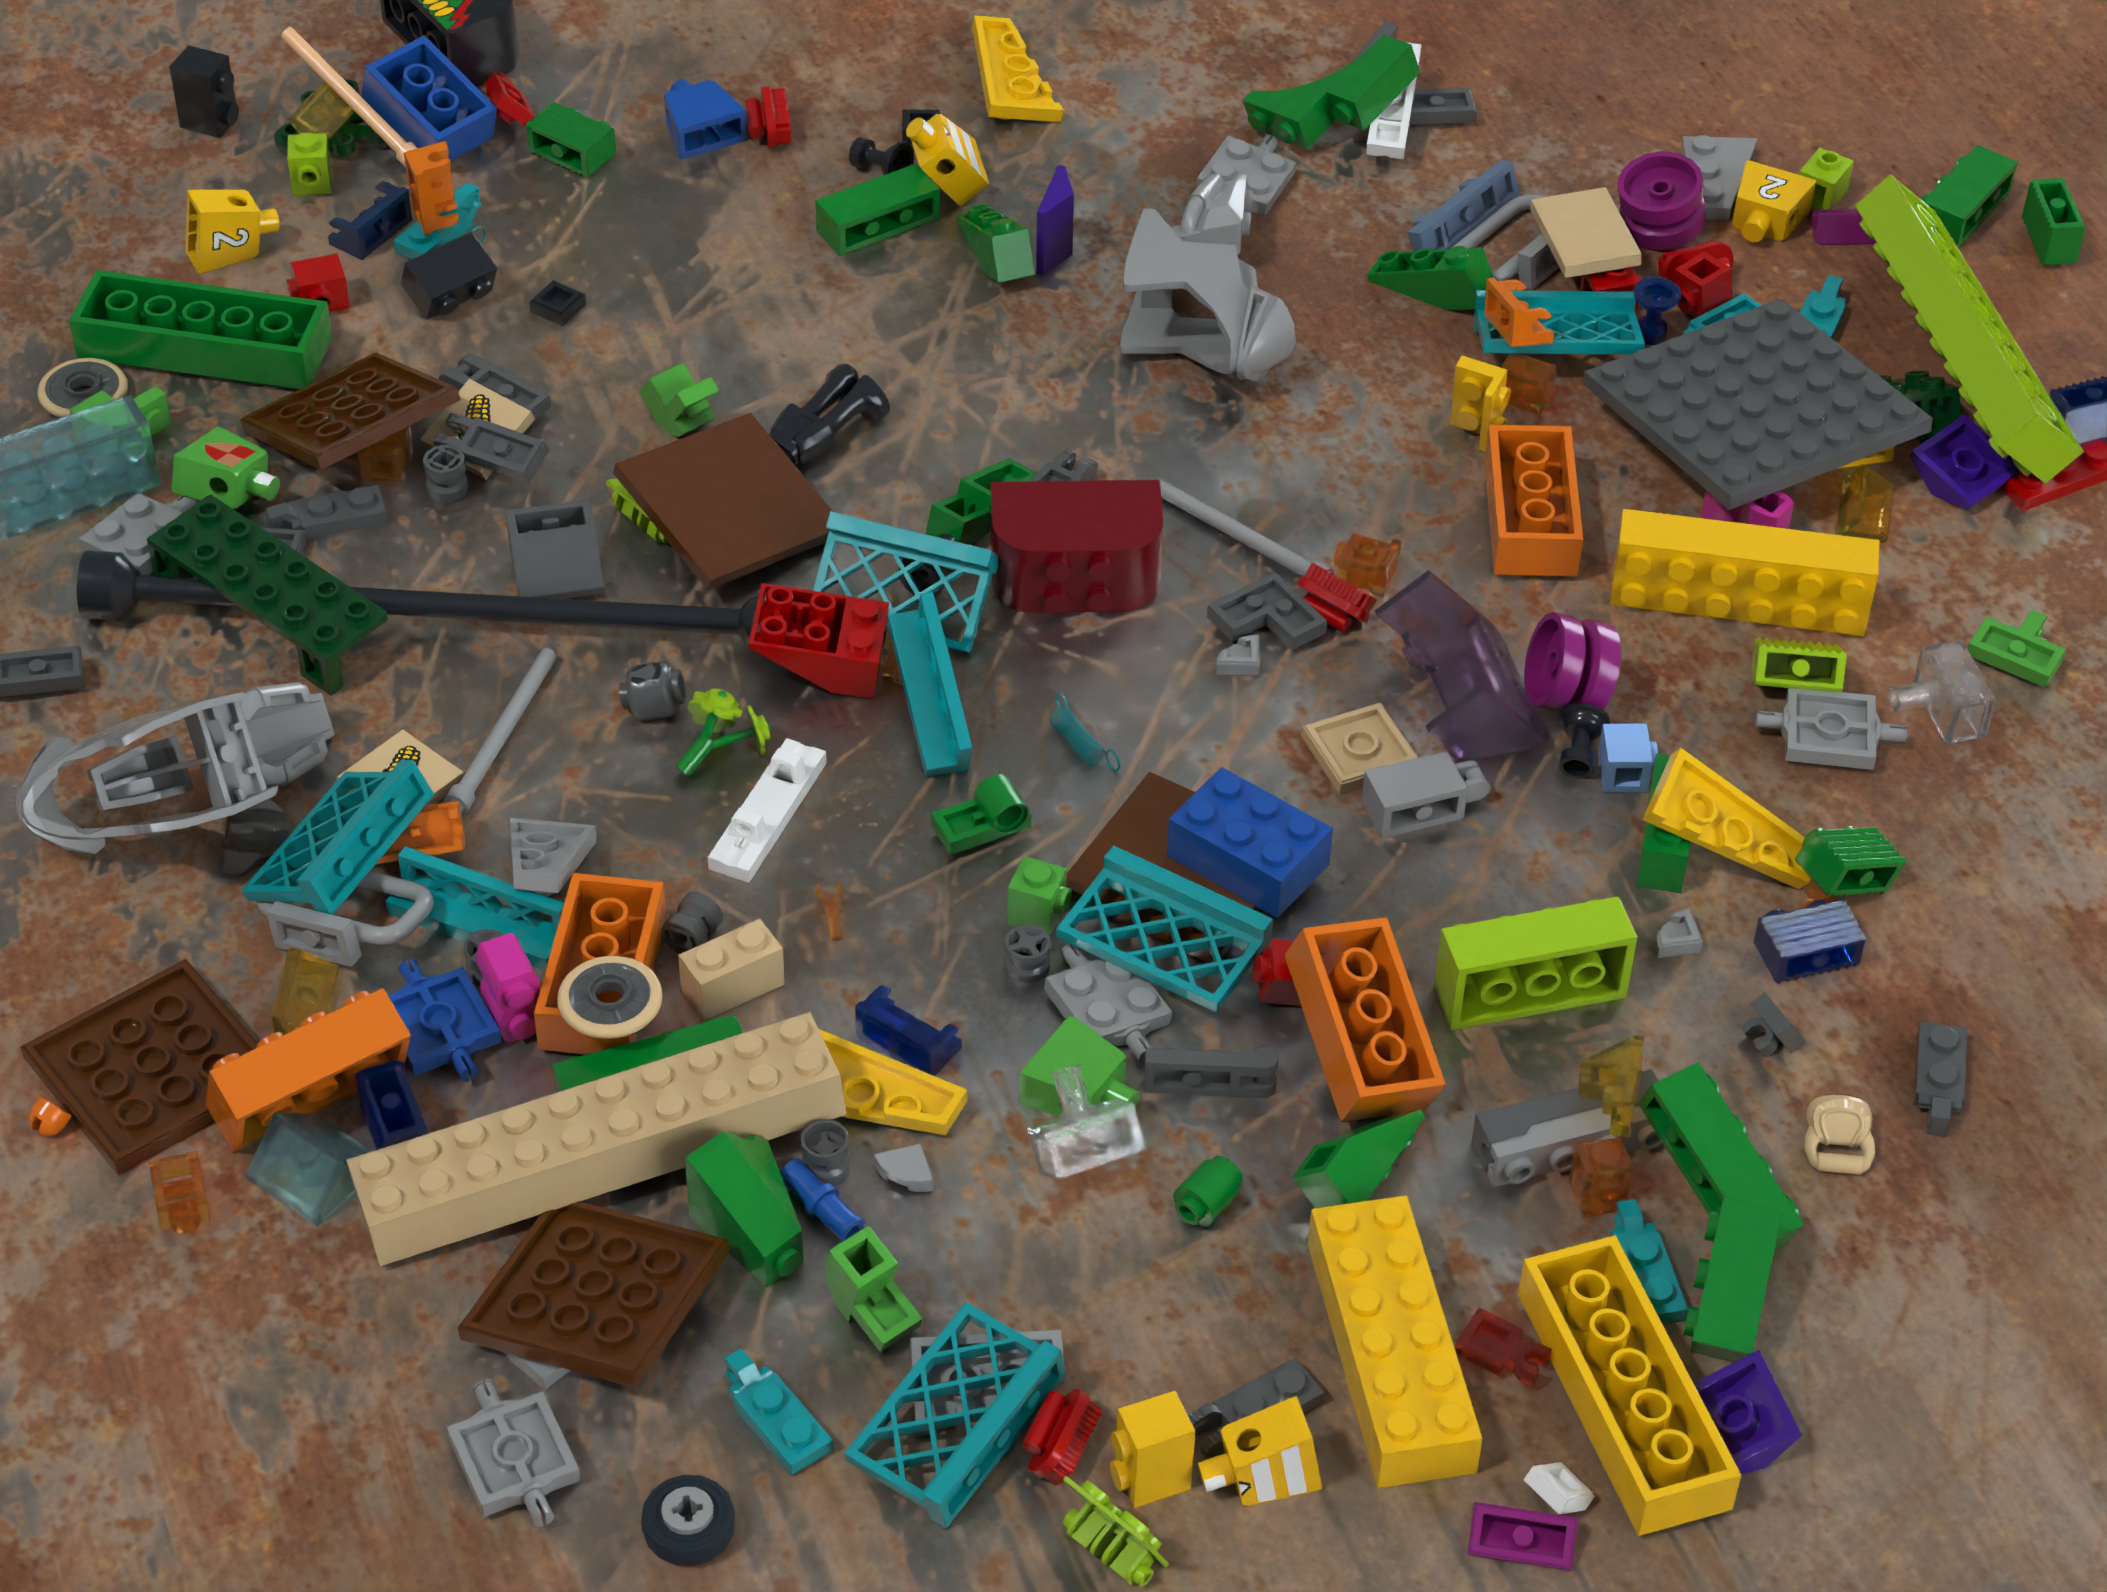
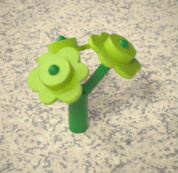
(717, 711)

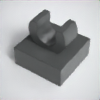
(1774, 1024)

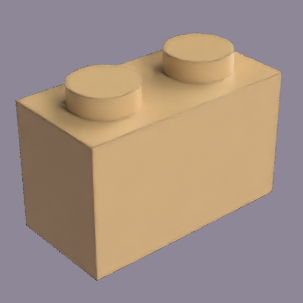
(731, 969)

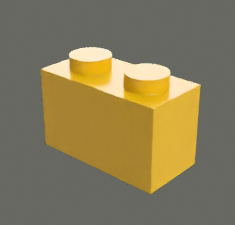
(1153, 1449)

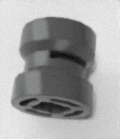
(445, 473)
(695, 920)
(826, 1150)

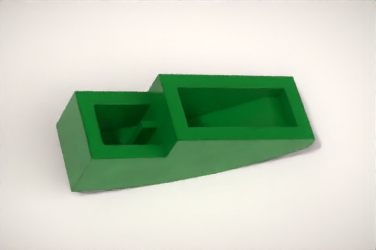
(969, 511)

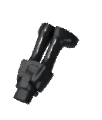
(806, 436)

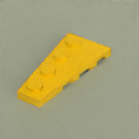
(1009, 76)
(1721, 818)
(893, 1092)

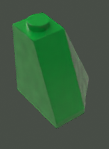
(742, 1198)

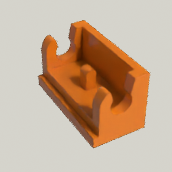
(431, 186)
(1513, 317)
(433, 831)

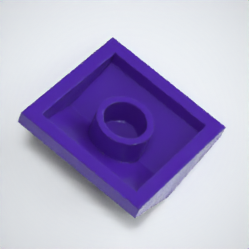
(1055, 223)
(1962, 464)
(1749, 1412)

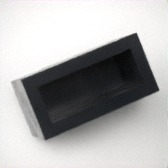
(204, 91)
(449, 276)

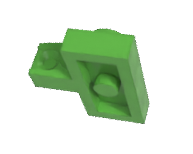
(2018, 649)

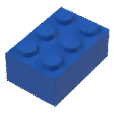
(428, 99)
(1249, 842)

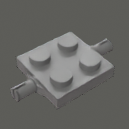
(1265, 170)
(131, 525)
(1831, 728)
(1108, 1000)
(513, 1453)

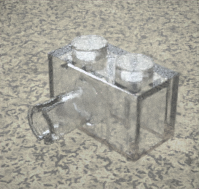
(1950, 690)
(1084, 1132)

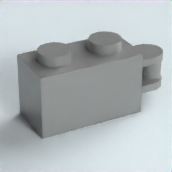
(1421, 792)

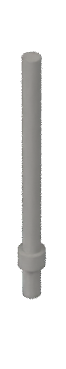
(1236, 530)
(472, 778)

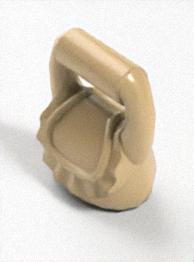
(1839, 1122)

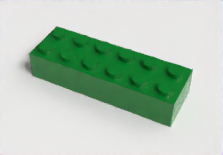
(201, 329)

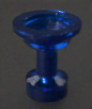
(1655, 296)

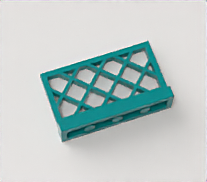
(1585, 315)
(914, 547)
(349, 854)
(1183, 906)
(995, 1427)

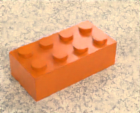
(1533, 500)
(597, 921)
(1364, 1019)
(304, 1067)

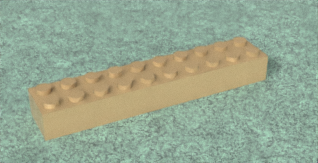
(593, 1137)

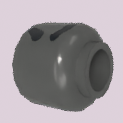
(653, 691)

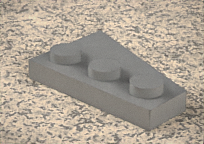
(1721, 167)
(547, 853)
(971, 1367)

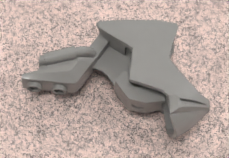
(1201, 256)
(237, 740)

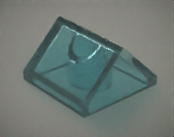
(305, 1164)

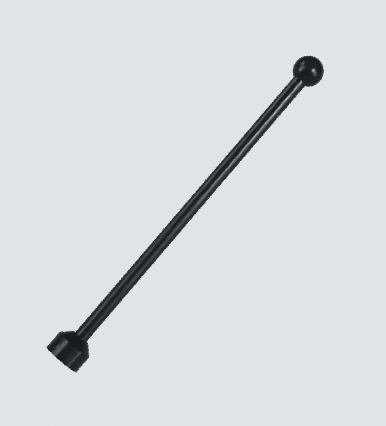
(112, 586)

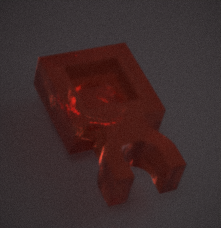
(1499, 1344)

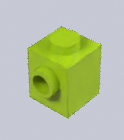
(309, 164)
(1832, 177)

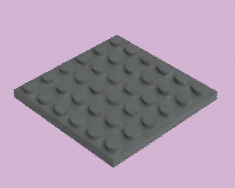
(1756, 403)

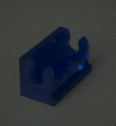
(904, 1035)

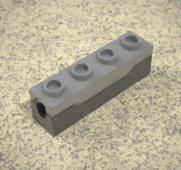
(1542, 1133)

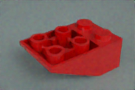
(822, 637)

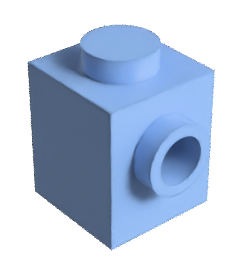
(1626, 758)

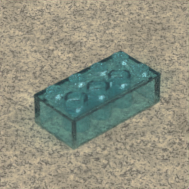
(74, 465)

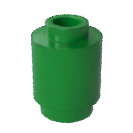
(1208, 1191)

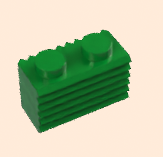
(570, 139)
(2053, 221)
(1850, 860)

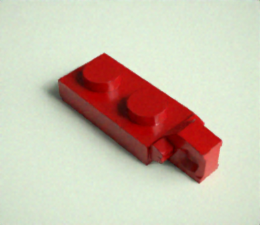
(508, 99)

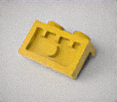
(1479, 397)

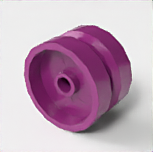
(1662, 200)
(1571, 662)

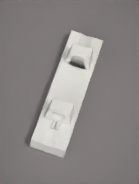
(1390, 128)
(767, 810)

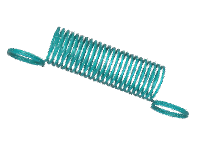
(1076, 734)

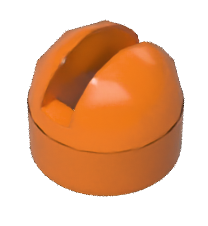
(47, 1117)

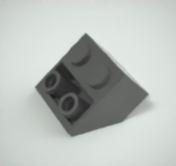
(555, 550)

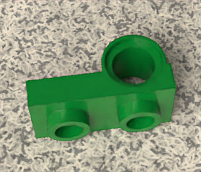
(989, 816)

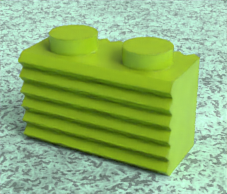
(1798, 665)

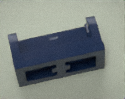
(374, 224)

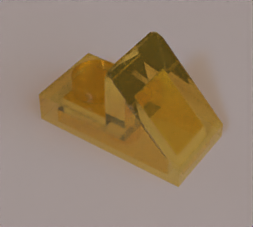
(1615, 1079)

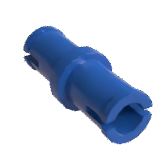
(821, 1200)

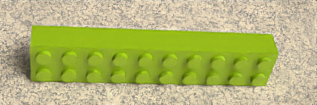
(1967, 331)

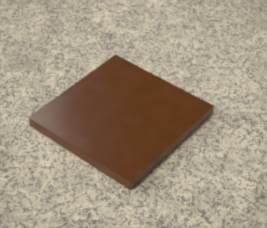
(349, 410)
(727, 500)
(1142, 830)
(140, 1064)
(595, 1291)

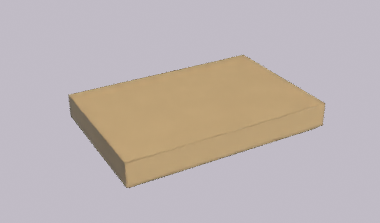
(1585, 232)

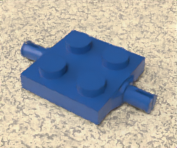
(444, 1020)

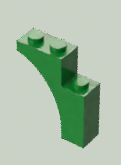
(1349, 95)

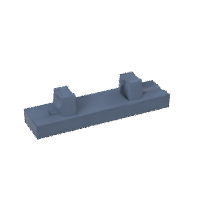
(1467, 209)

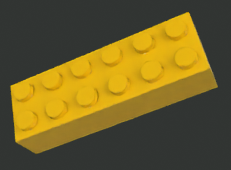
(1744, 572)
(1394, 1342)
(1628, 1386)

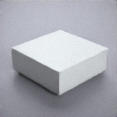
(1559, 1487)

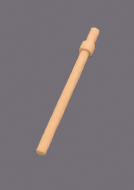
(348, 94)

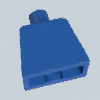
(702, 118)

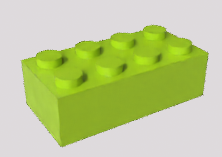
(1534, 963)

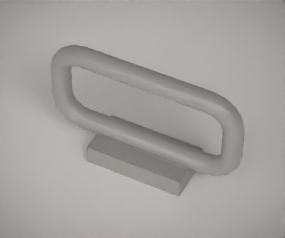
(1532, 263)
(337, 937)

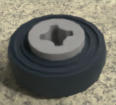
(688, 1538)

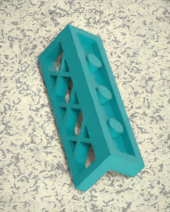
(930, 688)
(463, 913)

